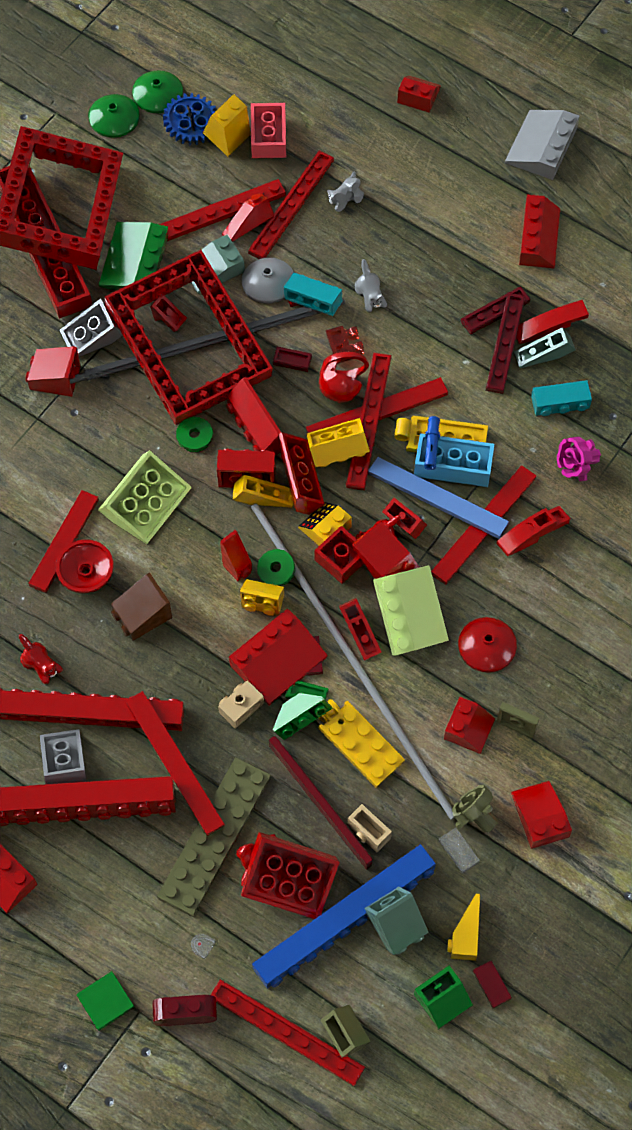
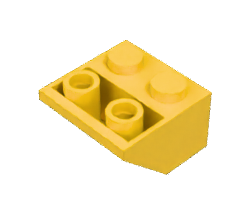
(261, 597)

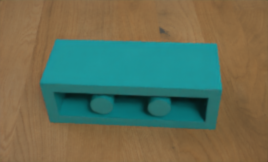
(313, 294)
(561, 398)

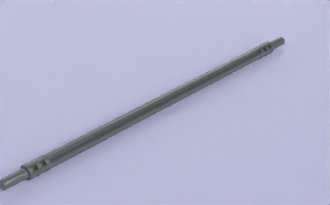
(196, 343)

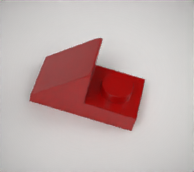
(166, 311)

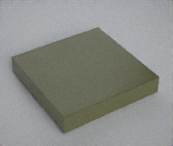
(517, 720)

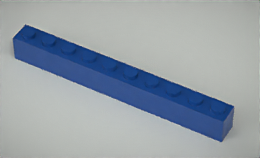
(341, 918)

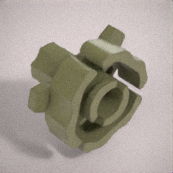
(477, 808)

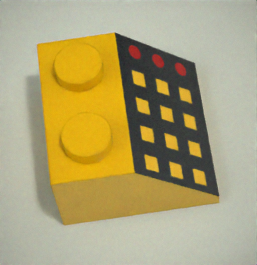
(325, 522)

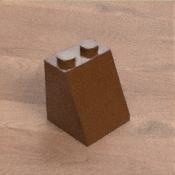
(141, 608)

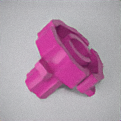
(577, 457)

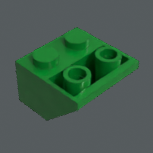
(443, 997)

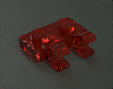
(339, 342)

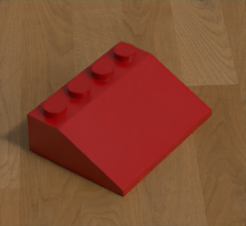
(277, 656)
(289, 876)

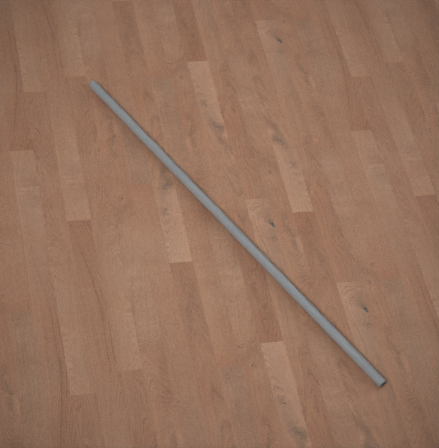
(358, 668)

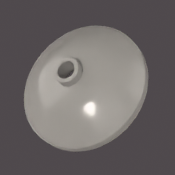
(266, 287)

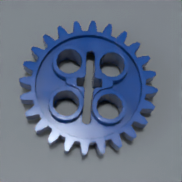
(174, 121)

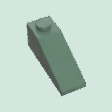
(545, 349)

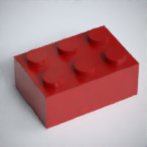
(236, 463)

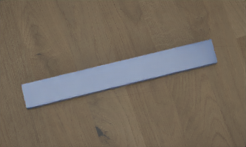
(438, 497)

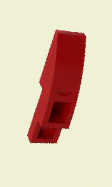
(532, 529)

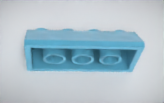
(457, 461)

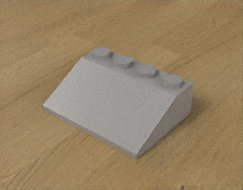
(543, 141)

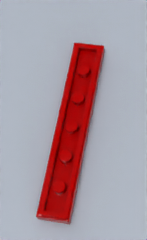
(66, 534)

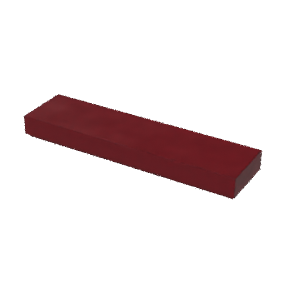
(489, 313)

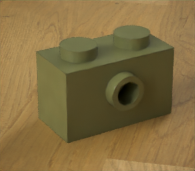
(345, 1030)

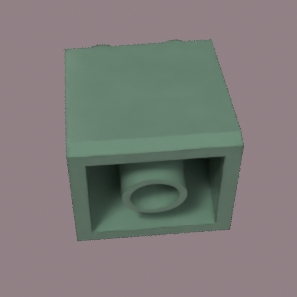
(397, 920)

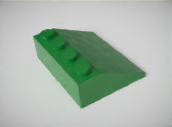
(133, 253)

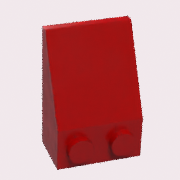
(383, 552)
(541, 814)

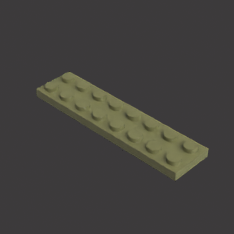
(206, 854)

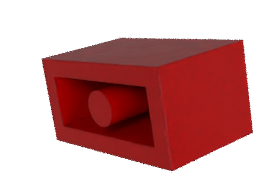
(409, 521)

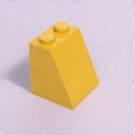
(229, 125)

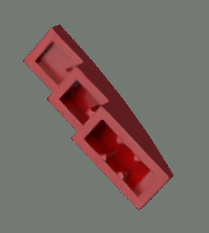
(551, 321)

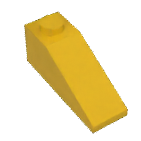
(264, 493)
(465, 936)

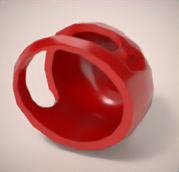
(339, 384)

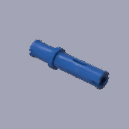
(432, 437)

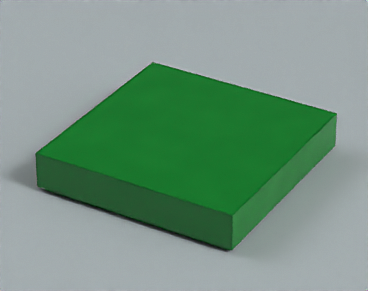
(105, 1001)

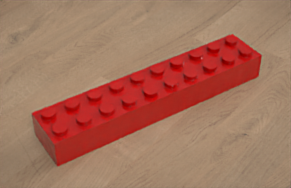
(59, 278)
(87, 800)

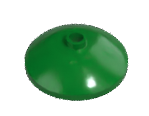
(155, 97)
(115, 121)

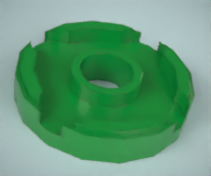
(190, 425)
(274, 557)

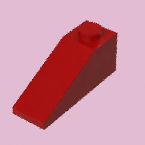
(250, 215)
(235, 556)
(360, 629)

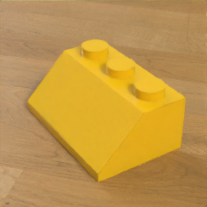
(337, 443)

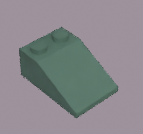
(223, 259)

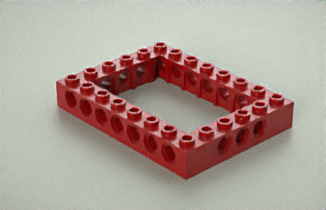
(48, 242)
(164, 281)

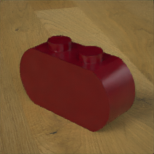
(184, 1010)

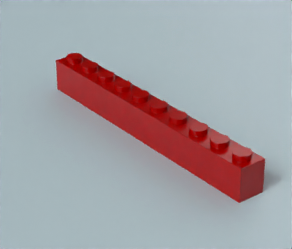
(83, 709)

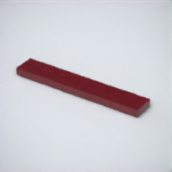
(505, 343)

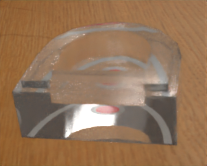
(202, 945)

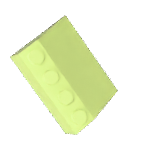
(145, 497)
(410, 610)

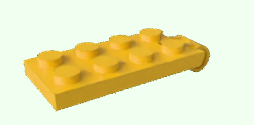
(408, 429)
(360, 743)

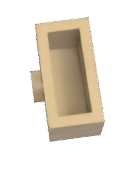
(240, 704)
(369, 828)

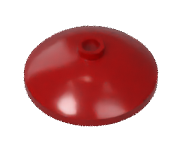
(84, 556)
(486, 655)

